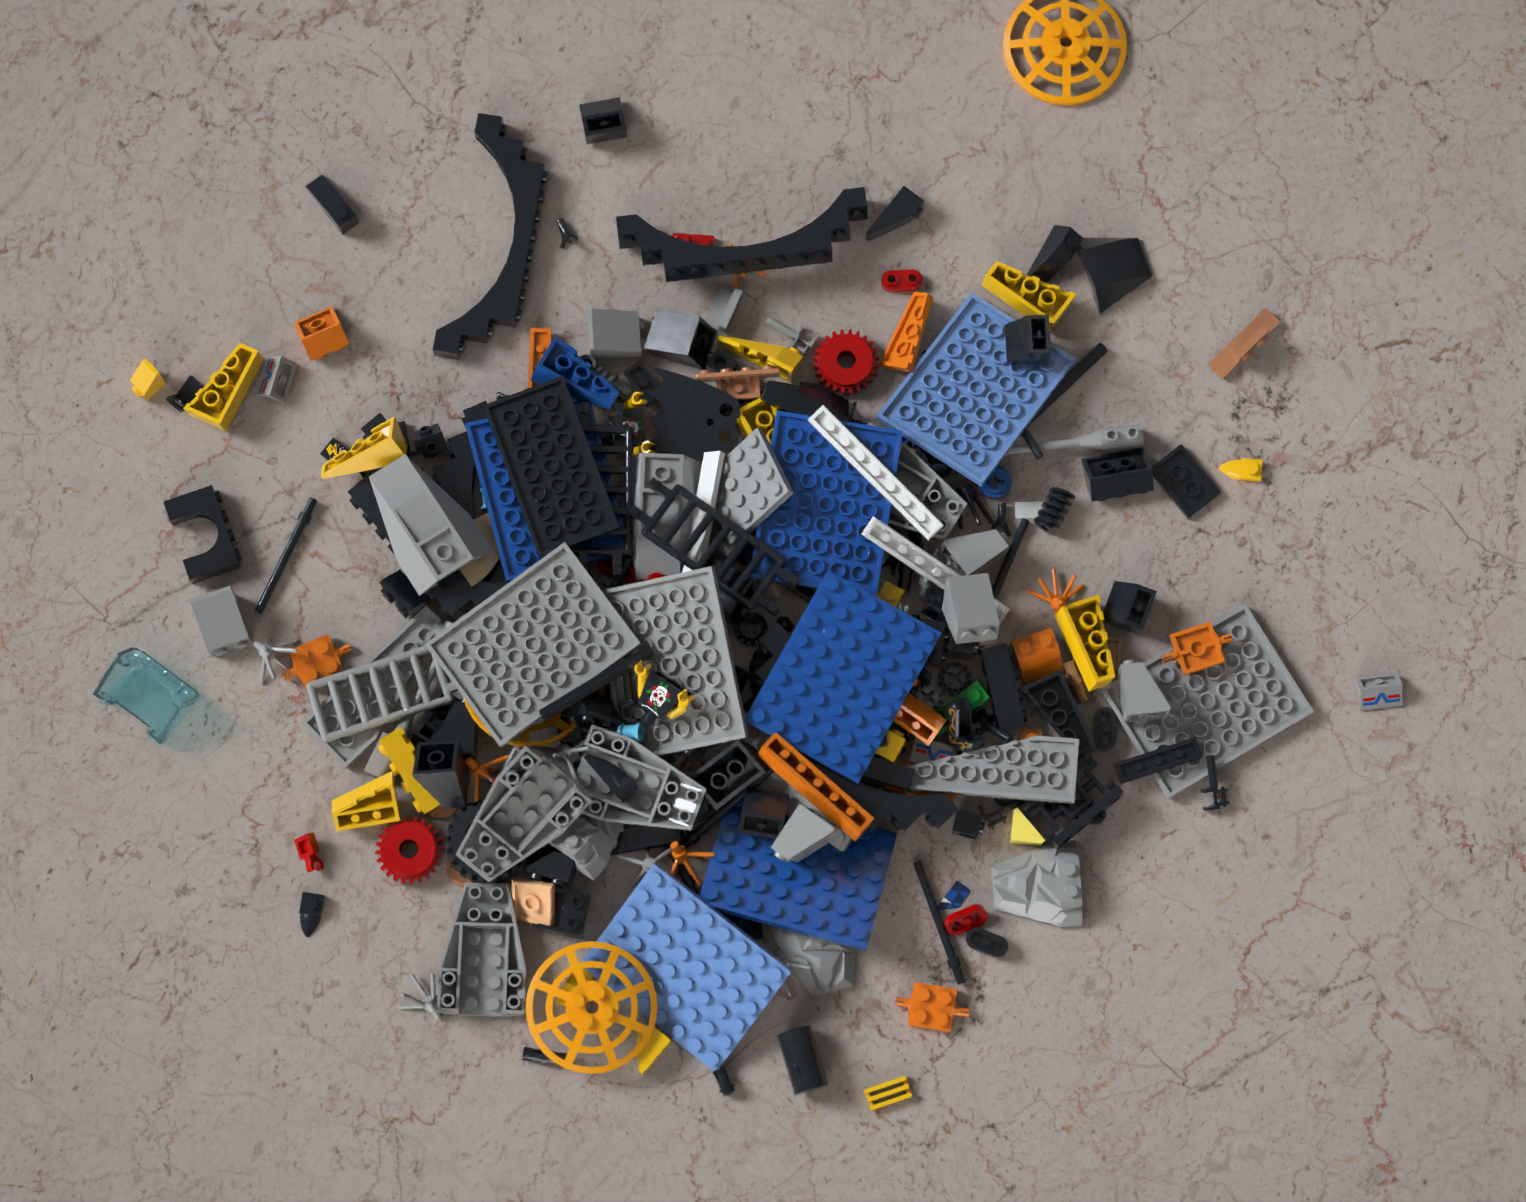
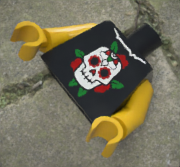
(631, 417)
(660, 695)

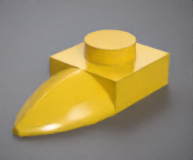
(1243, 469)

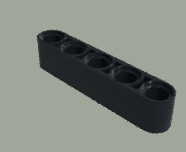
(646, 838)

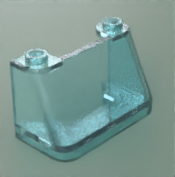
(146, 692)

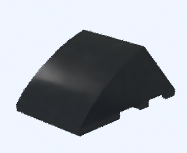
(1113, 268)

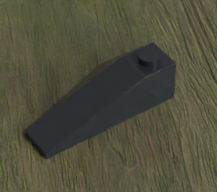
(804, 399)

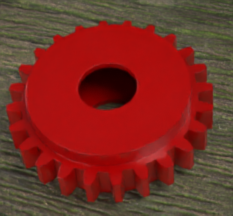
(843, 378)
(413, 867)

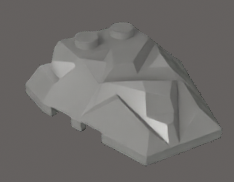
(589, 843)
(1041, 885)
(831, 961)

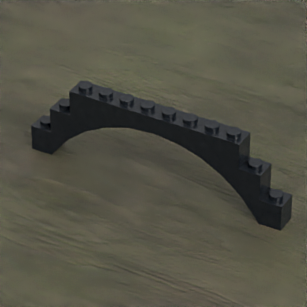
(694, 261)
(504, 298)
(458, 476)
(452, 591)
(878, 803)

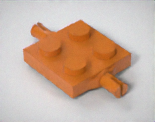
(1197, 648)
(316, 660)
(932, 1007)

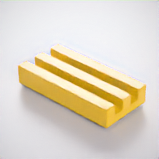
(871, 1098)

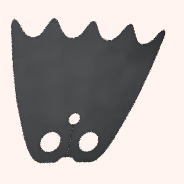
(684, 413)

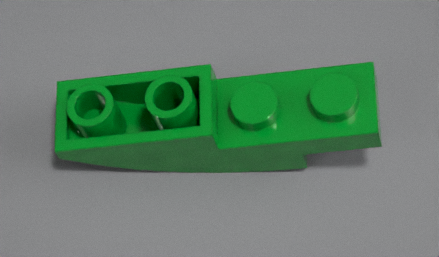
(974, 693)

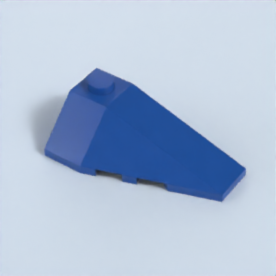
(579, 377)

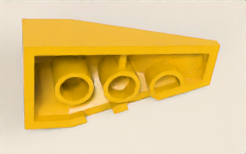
(765, 355)
(374, 452)

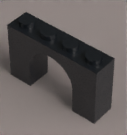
(222, 556)

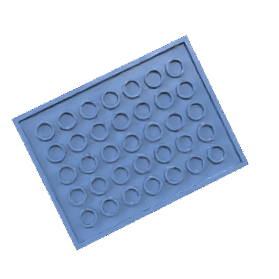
(964, 396)
(702, 965)

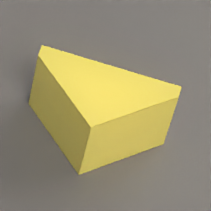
(1023, 831)

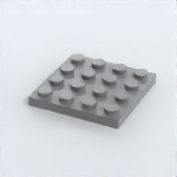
(751, 484)

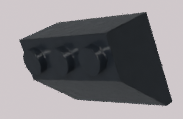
(1118, 474)
(729, 772)

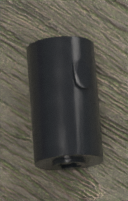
(802, 1060)

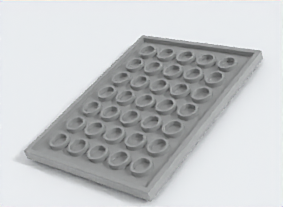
(532, 643)
(691, 645)
(1222, 706)

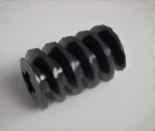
(1052, 508)

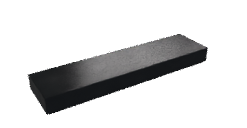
(1158, 760)

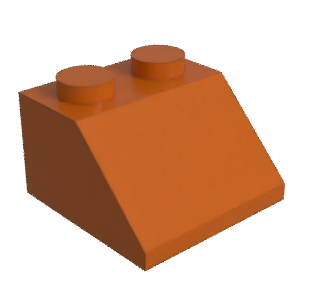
(321, 333)
(1037, 655)

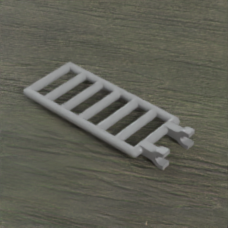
(387, 717)

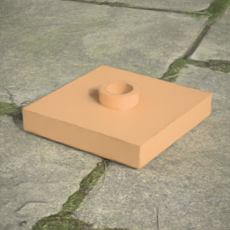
(533, 901)

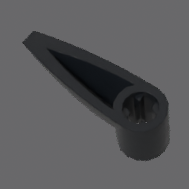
(614, 777)

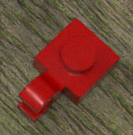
(307, 850)

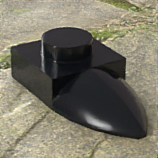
(310, 912)

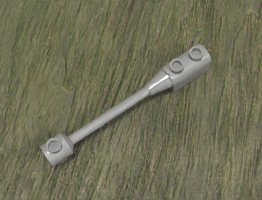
(1105, 439)
(379, 765)

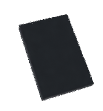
(1184, 481)

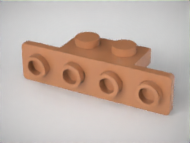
(1242, 345)
(739, 384)

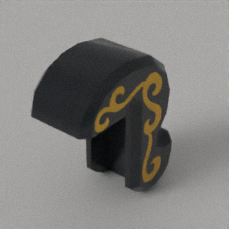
(960, 726)

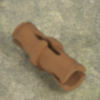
(1076, 682)

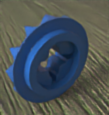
(1002, 488)

